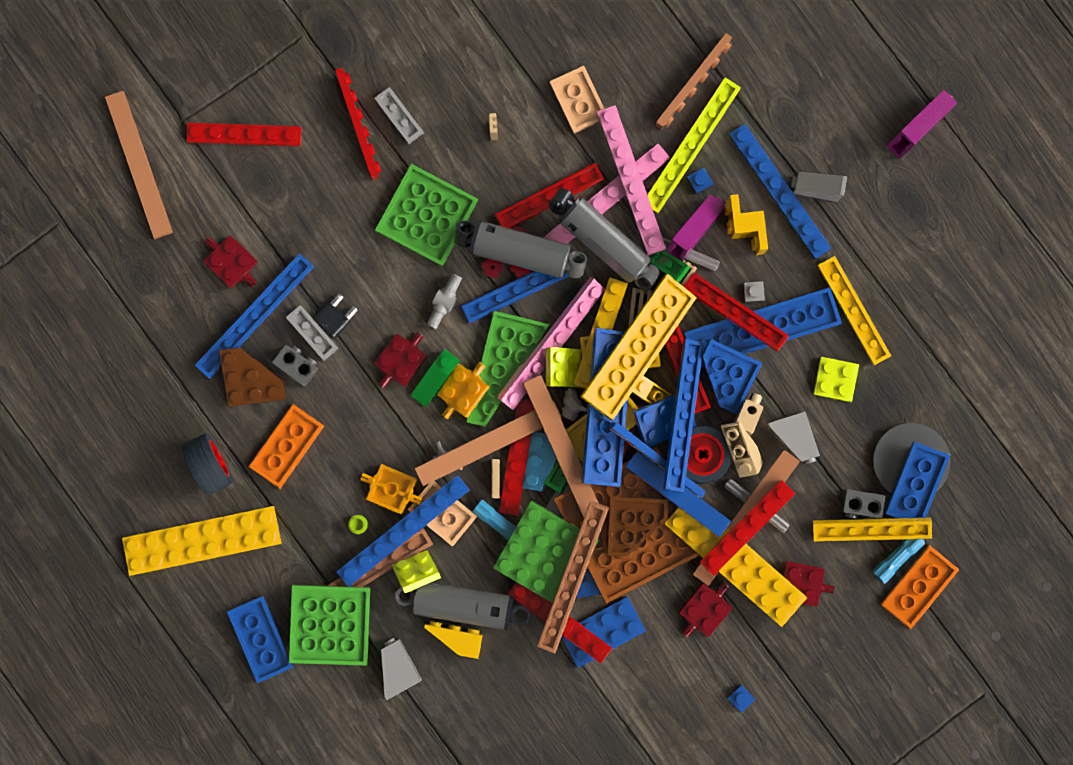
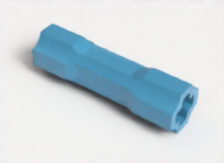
(494, 519)
(887, 567)

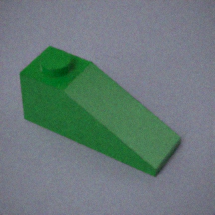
(435, 377)

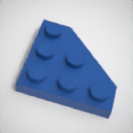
(729, 374)

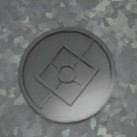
(894, 447)

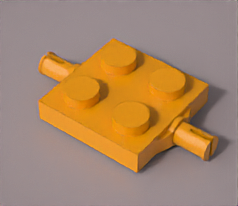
(463, 390)
(391, 489)

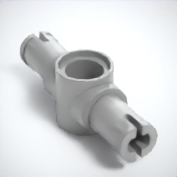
(444, 301)

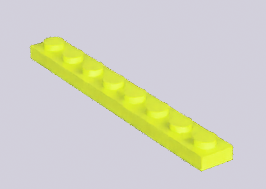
(692, 144)

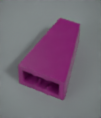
(922, 124)
(696, 227)

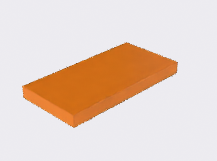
(286, 446)
(919, 586)

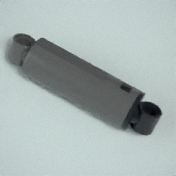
(604, 239)
(520, 249)
(463, 605)

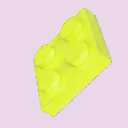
(562, 366)
(836, 379)
(416, 571)

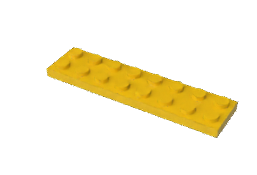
(638, 347)
(201, 540)
(744, 570)

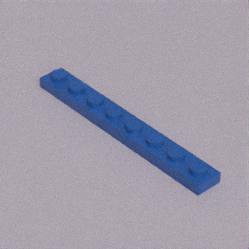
(780, 191)
(256, 313)
(683, 416)
(403, 530)

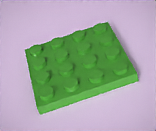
(426, 214)
(538, 551)
(329, 625)

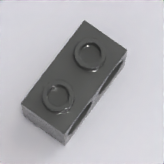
(293, 368)
(863, 500)

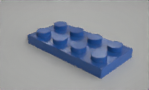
(917, 482)
(612, 625)
(260, 639)

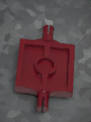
(230, 262)
(400, 360)
(807, 580)
(705, 609)

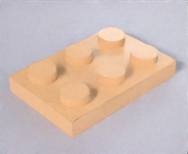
(577, 99)
(452, 521)

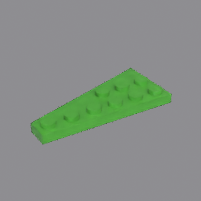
(507, 346)

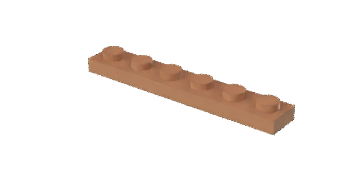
(699, 76)

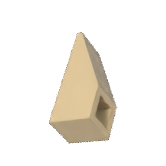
(743, 449)

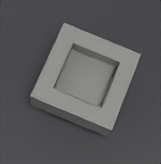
(754, 291)

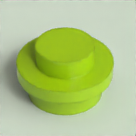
(357, 524)

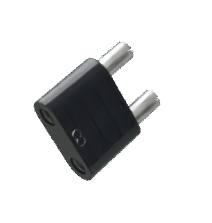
(332, 319)

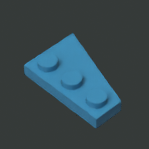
(539, 462)

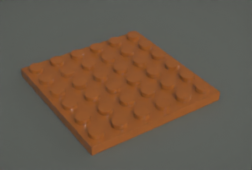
(650, 559)

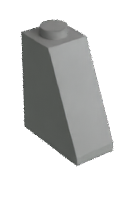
(819, 185)
(796, 436)
(398, 669)

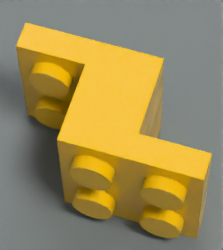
(746, 225)

